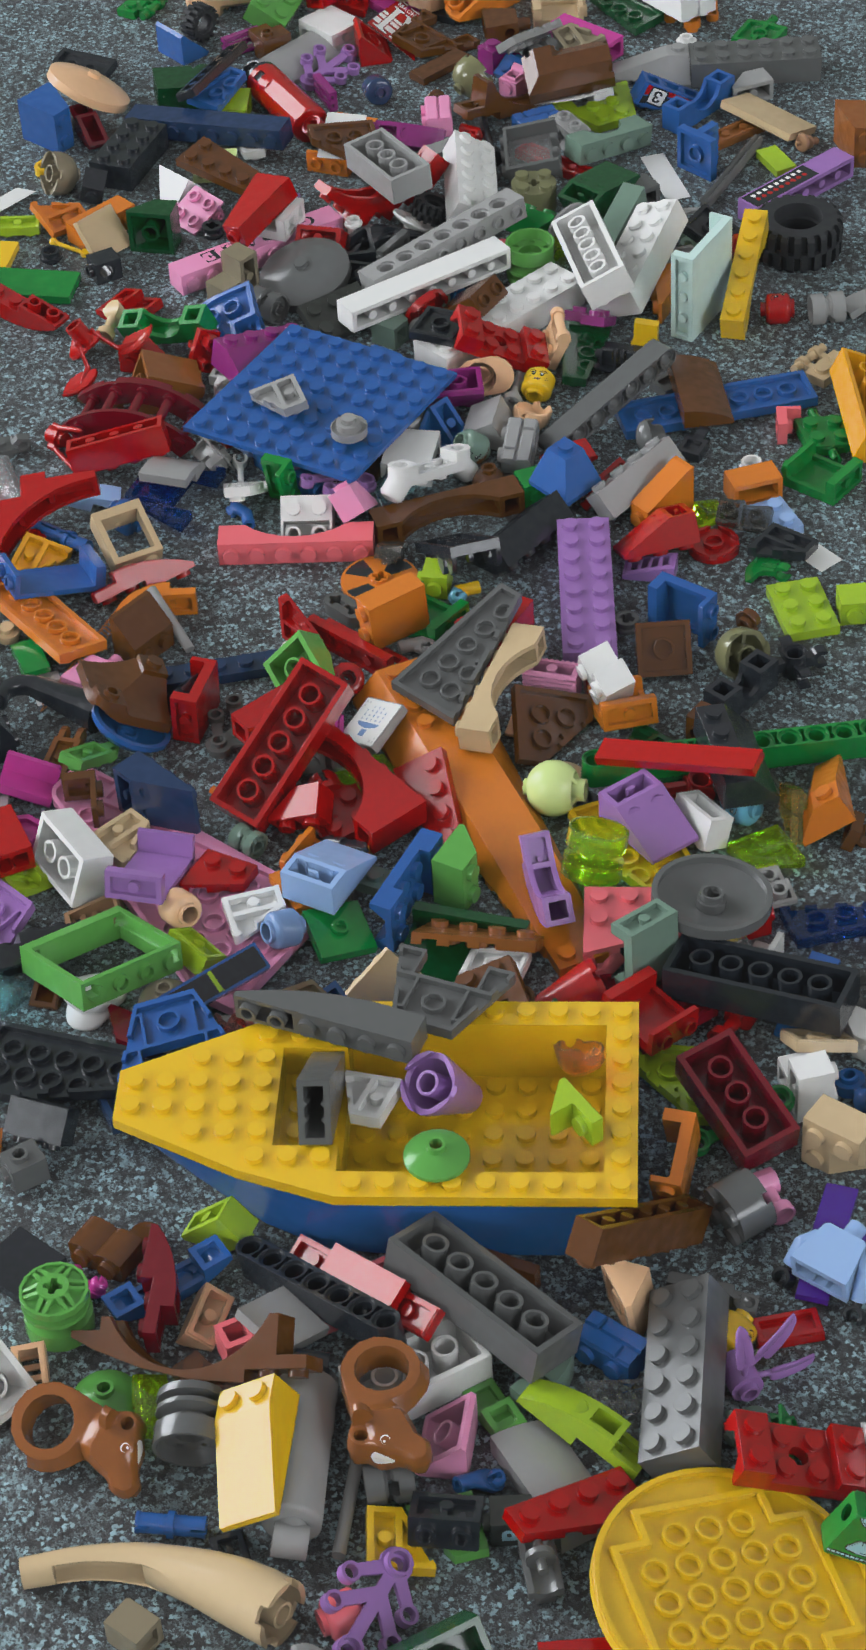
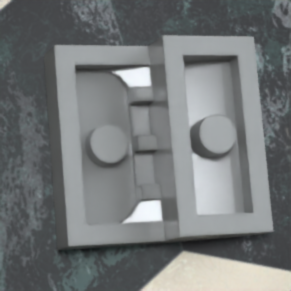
(171, 471)

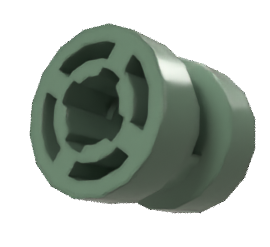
(246, 840)

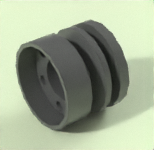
(186, 1423)

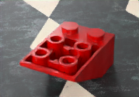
(661, 531)

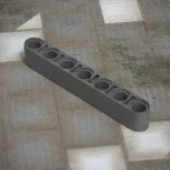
(611, 394)

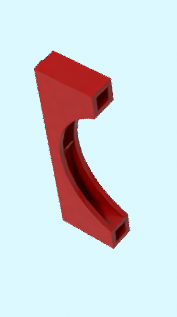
(388, 803)

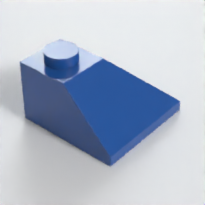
(565, 469)

